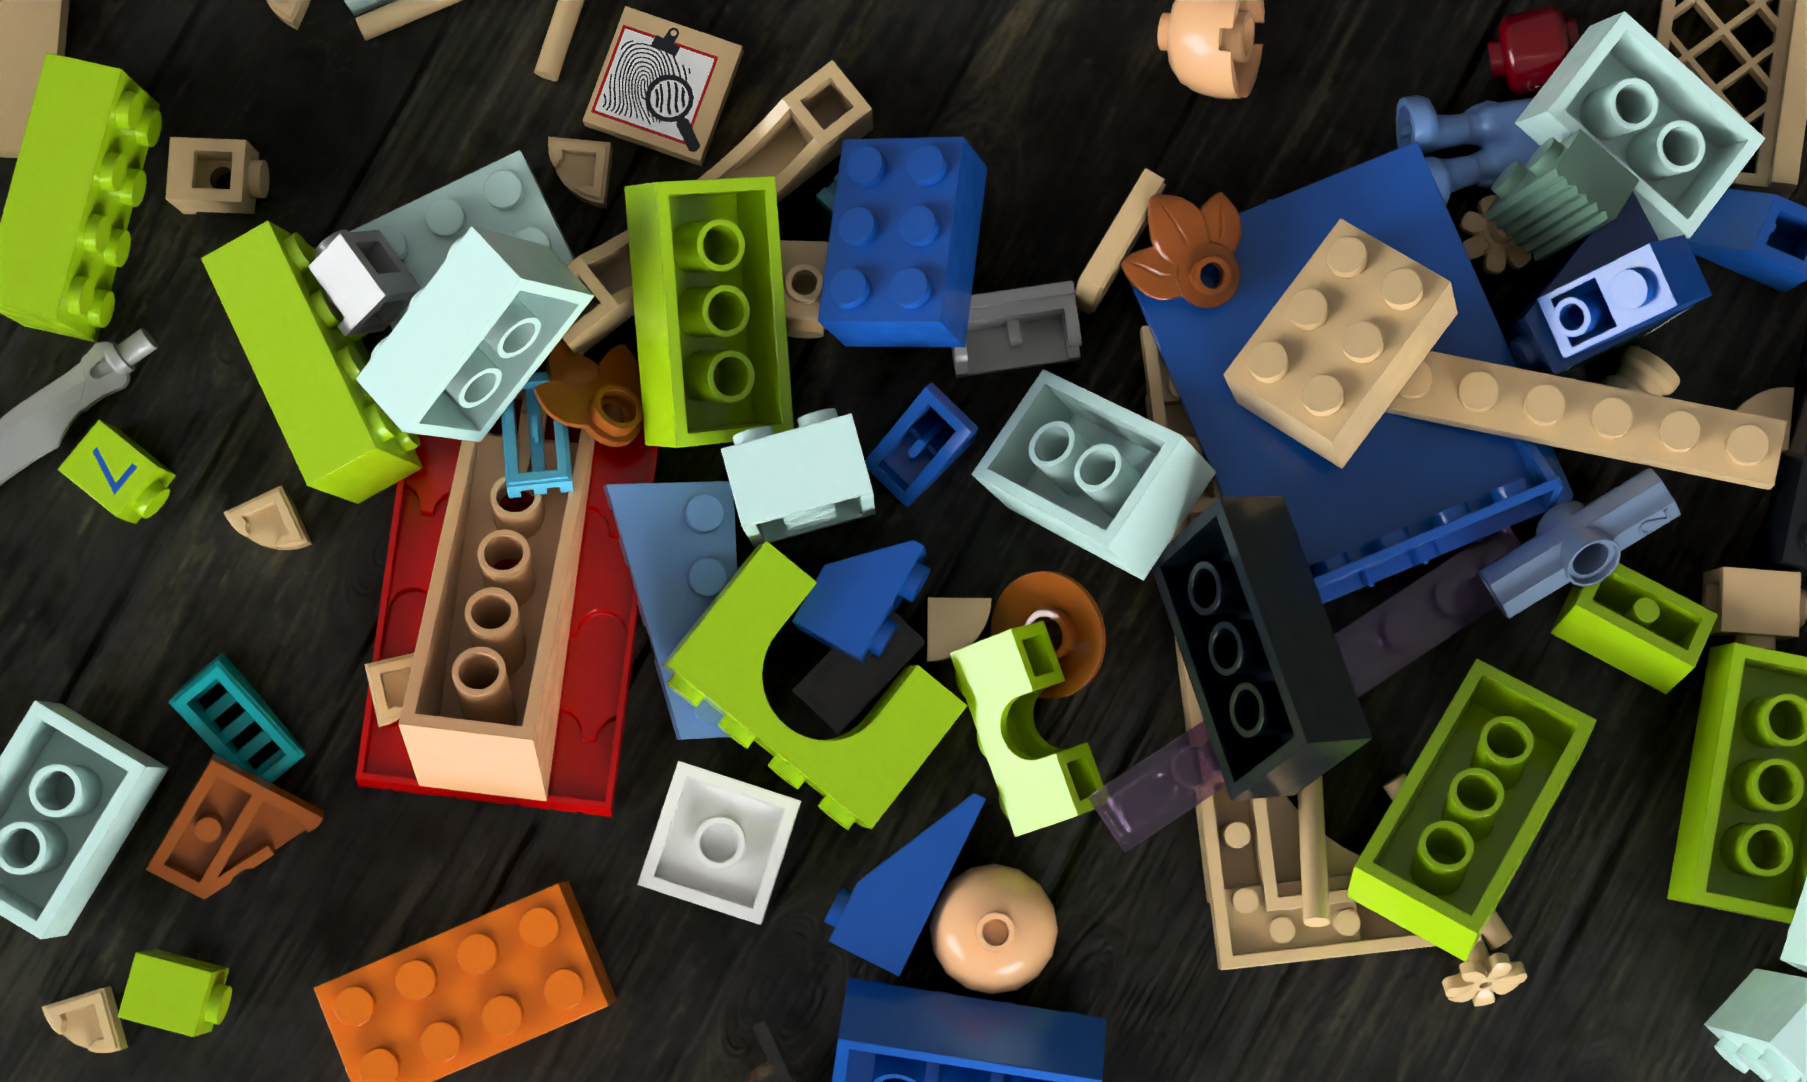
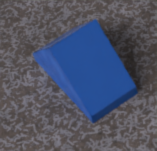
(921, 445)

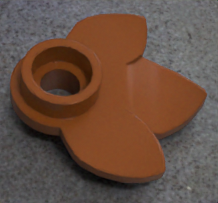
(1182, 245)
(589, 393)

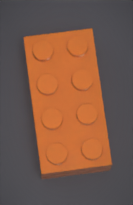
(468, 992)

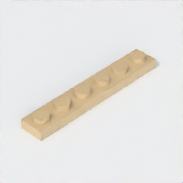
(1594, 419)

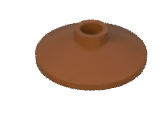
(1061, 600)

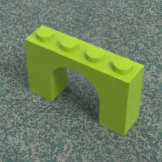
(723, 665)

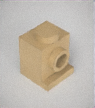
(198, 165)

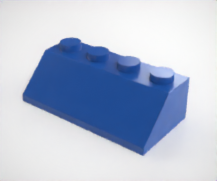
(947, 1037)

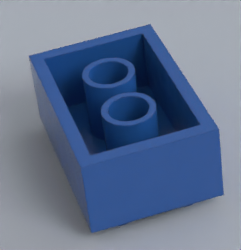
(903, 242)

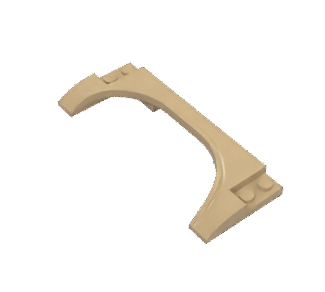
(1254, 843)

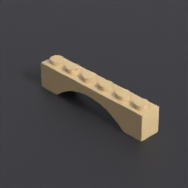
(789, 143)

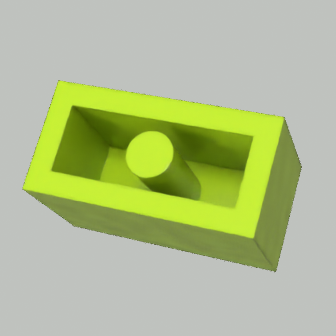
(1636, 627)

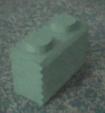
(1560, 194)

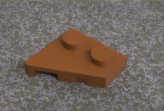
(228, 827)

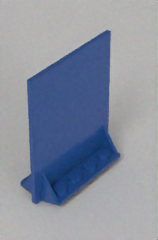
(1411, 481)

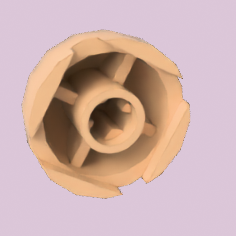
(1213, 45)
(993, 929)

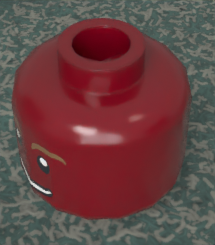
(1531, 47)

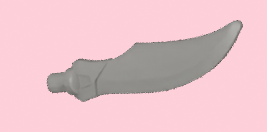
(44, 418)

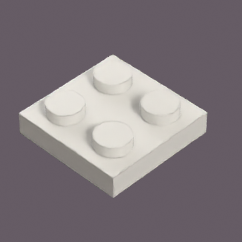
(719, 842)

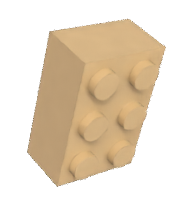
(1341, 342)

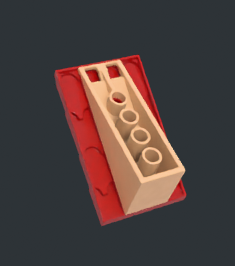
(512, 626)

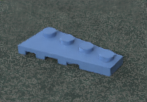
(679, 559)

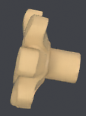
(1490, 241)
(1483, 976)

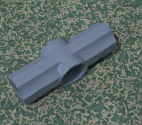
(1579, 542)

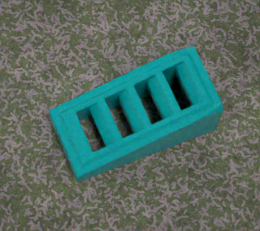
(239, 690)

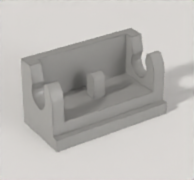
(1020, 330)

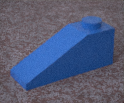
(896, 897)

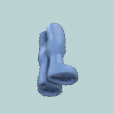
(1486, 125)

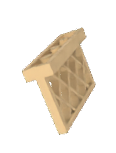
(1784, 87)

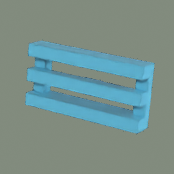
(539, 478)

